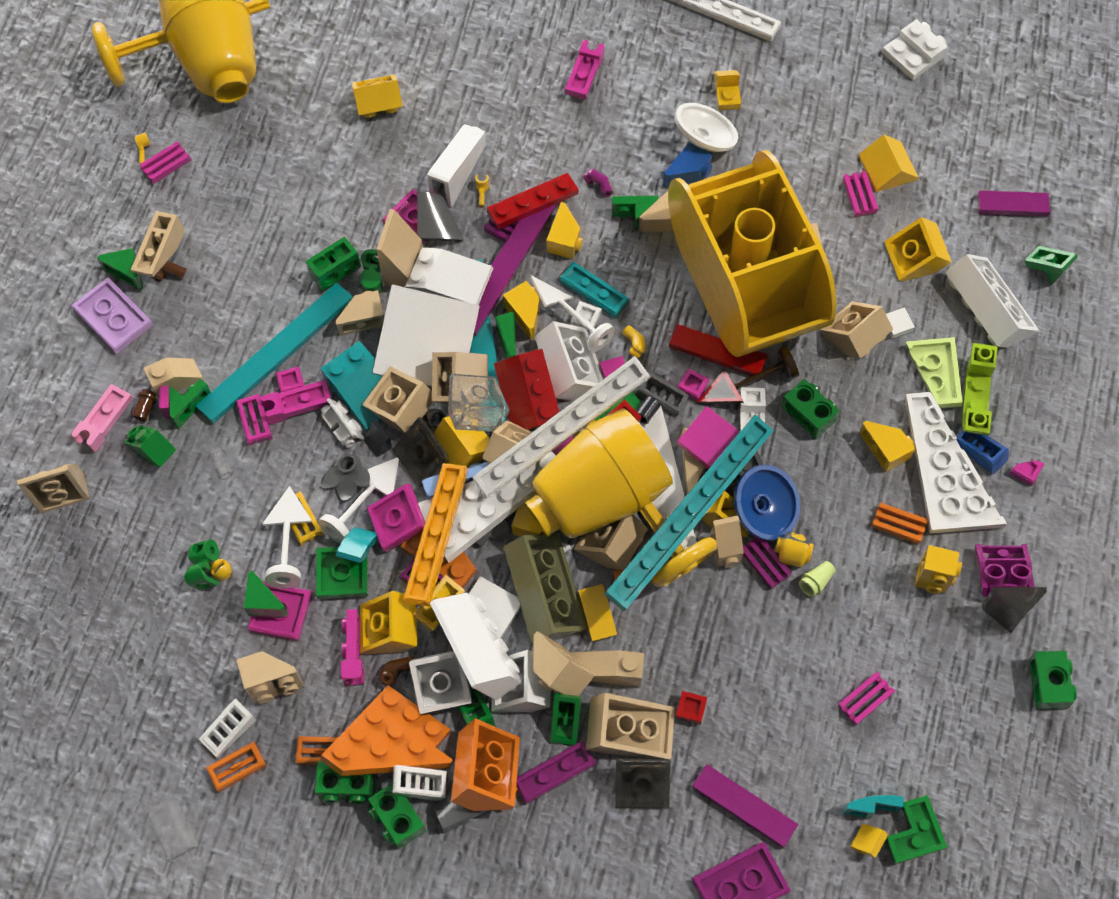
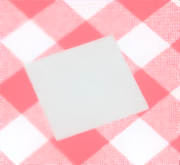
(419, 325)

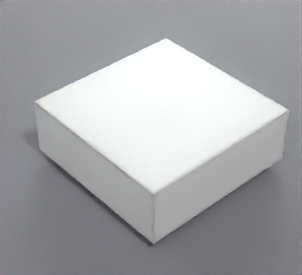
(588, 312)
(900, 322)

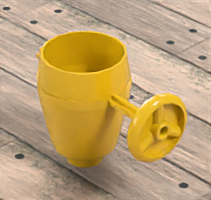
(207, 38)
(607, 476)

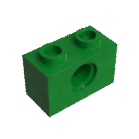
(1046, 694)

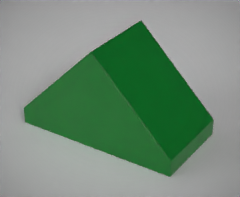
(119, 265)
(260, 600)
(565, 719)

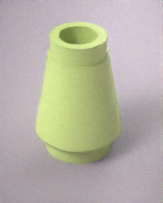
(816, 579)

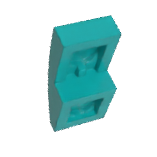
(357, 544)
(866, 806)

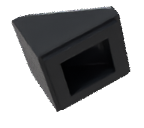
(378, 439)

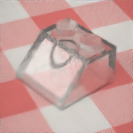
(476, 403)

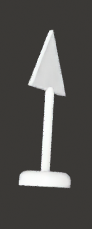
(550, 296)
(382, 479)
(286, 512)

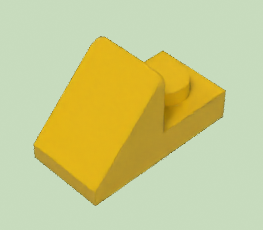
(727, 90)

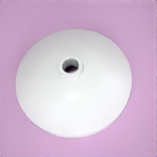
(705, 127)

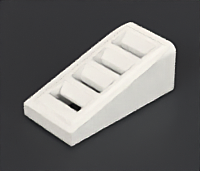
(228, 714)
(439, 783)

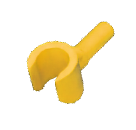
(142, 141)
(482, 186)

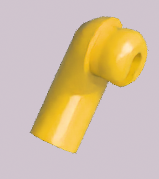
(637, 339)

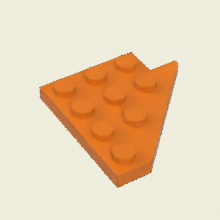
(386, 736)

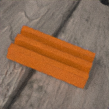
(898, 522)
(314, 751)
(241, 775)

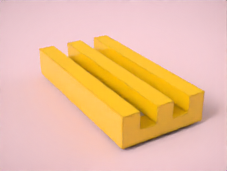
(309, 534)

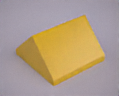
(887, 164)
(462, 446)

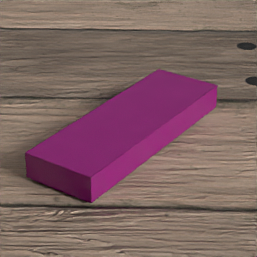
(1013, 203)
(554, 772)

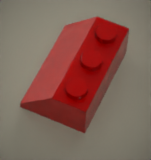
(527, 389)

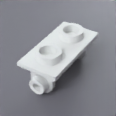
(348, 427)

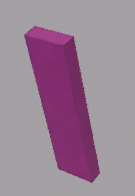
(745, 806)

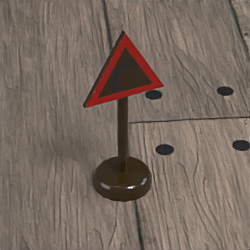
(726, 392)

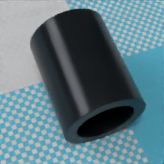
(648, 409)

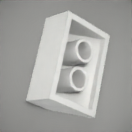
(568, 360)

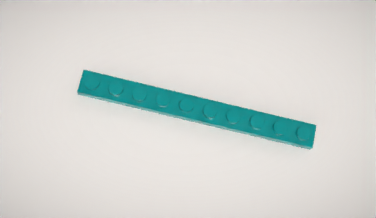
(688, 513)

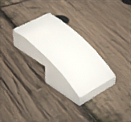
(753, 404)

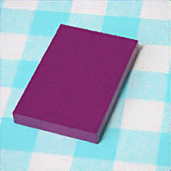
(744, 876)

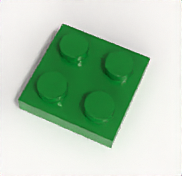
(339, 576)

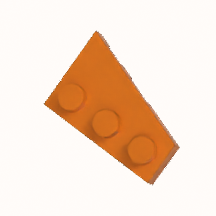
(459, 569)

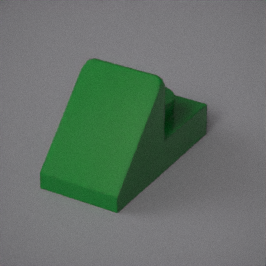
(631, 206)
(1051, 261)
(185, 406)

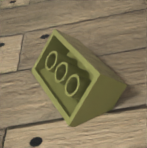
(545, 586)

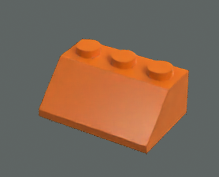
(485, 768)

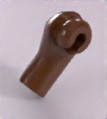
(170, 268)
(393, 669)

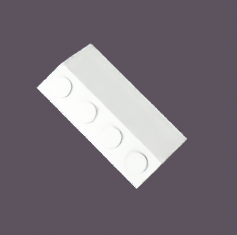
(990, 301)
(477, 644)

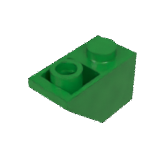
(149, 445)

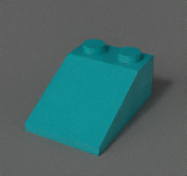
(353, 380)

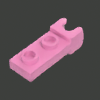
(102, 417)

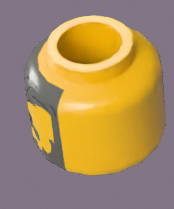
(794, 549)

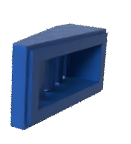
(993, 459)

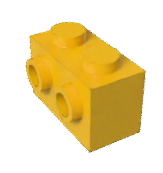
(938, 569)

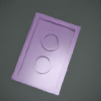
(112, 315)

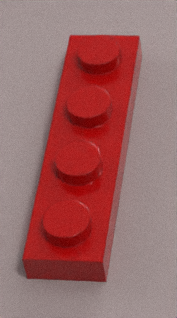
(532, 200)

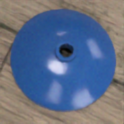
(776, 498)

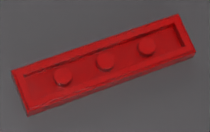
(713, 350)

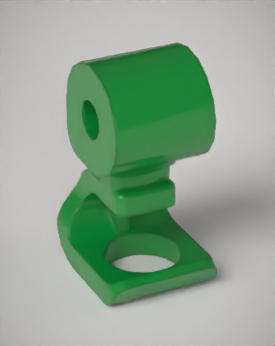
(370, 275)
(201, 555)

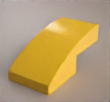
(597, 612)

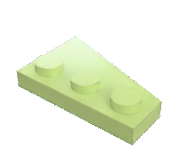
(938, 369)

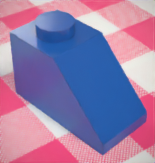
(689, 165)

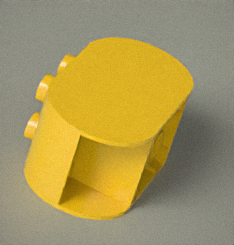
(753, 255)

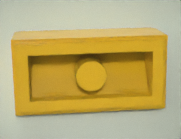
(445, 588)

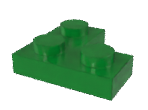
(923, 834)

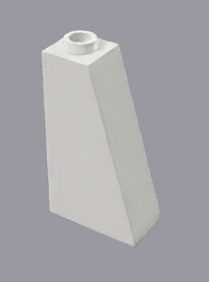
(456, 163)

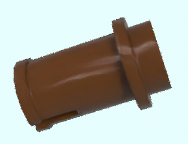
(144, 404)

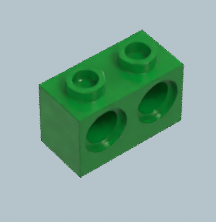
(333, 263)
(805, 412)
(343, 788)
(400, 813)

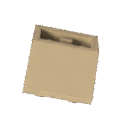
(454, 363)
(268, 677)

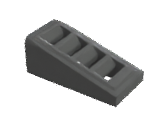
(665, 387)

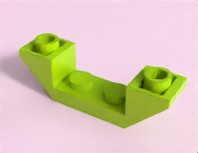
(976, 394)

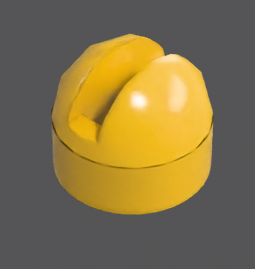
(223, 572)

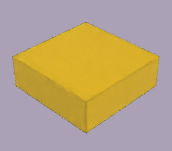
(869, 840)

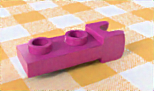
(584, 71)
(295, 401)
(352, 668)

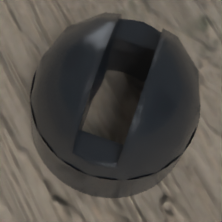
(434, 422)

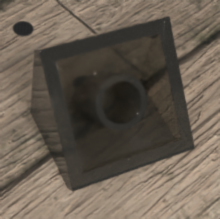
(420, 452)
(1012, 604)
(642, 783)

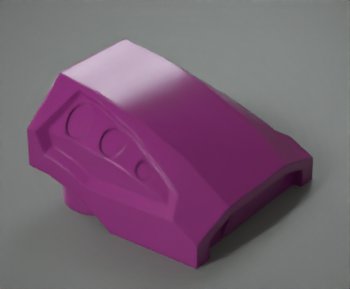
(1003, 567)

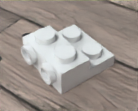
(916, 49)

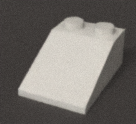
(449, 275)

